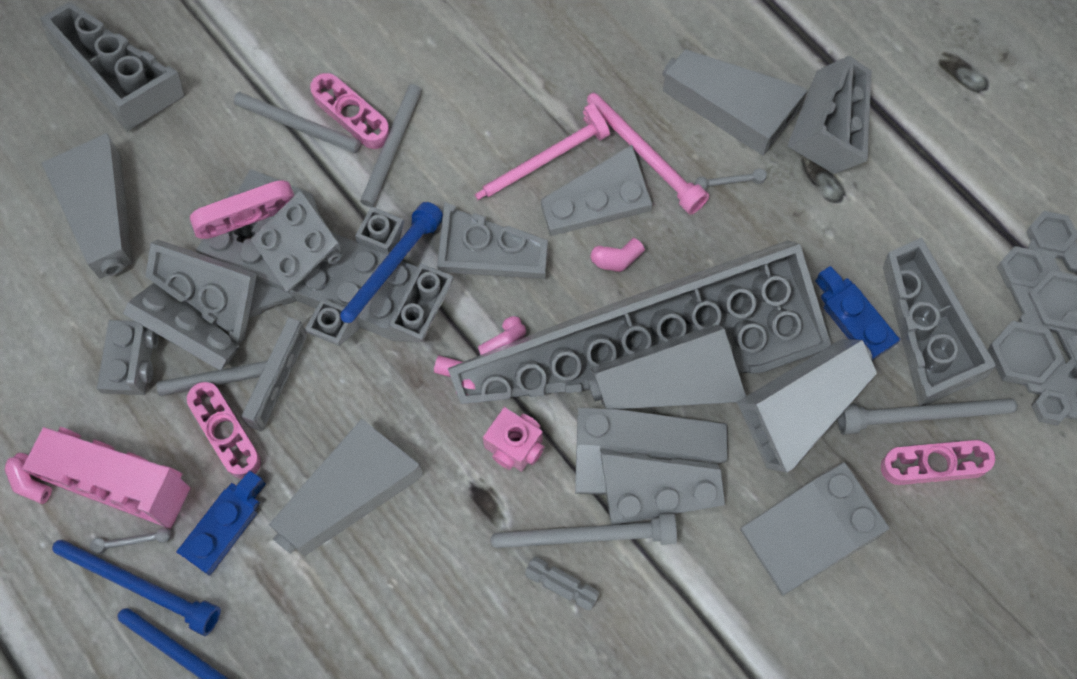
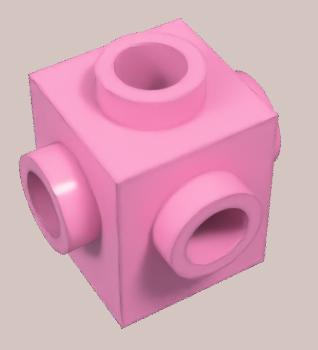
(514, 440)

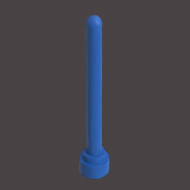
(424, 220)
(199, 615)
(168, 645)

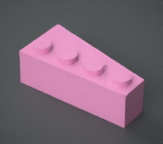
(108, 476)

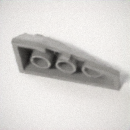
(642, 434)

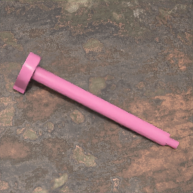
(595, 126)

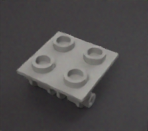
(296, 242)

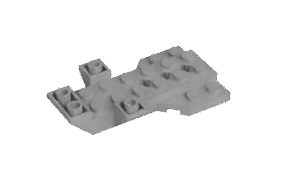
(398, 310)

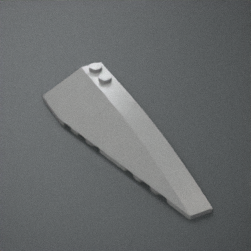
(757, 298)

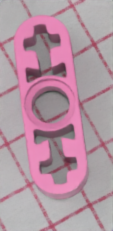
(345, 97)
(241, 209)
(202, 414)
(965, 470)

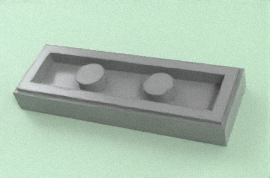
(275, 375)

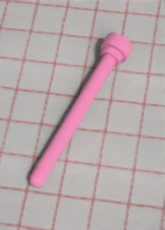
(691, 196)

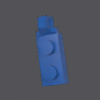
(855, 313)
(223, 524)

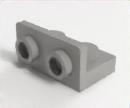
(126, 358)

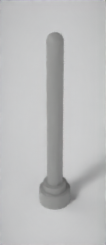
(857, 418)
(659, 529)

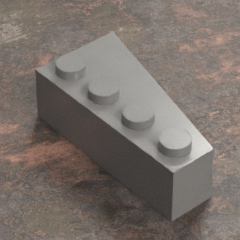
(119, 74)

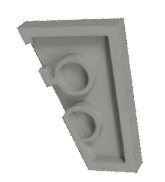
(182, 326)
(648, 486)

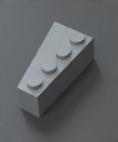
(933, 326)

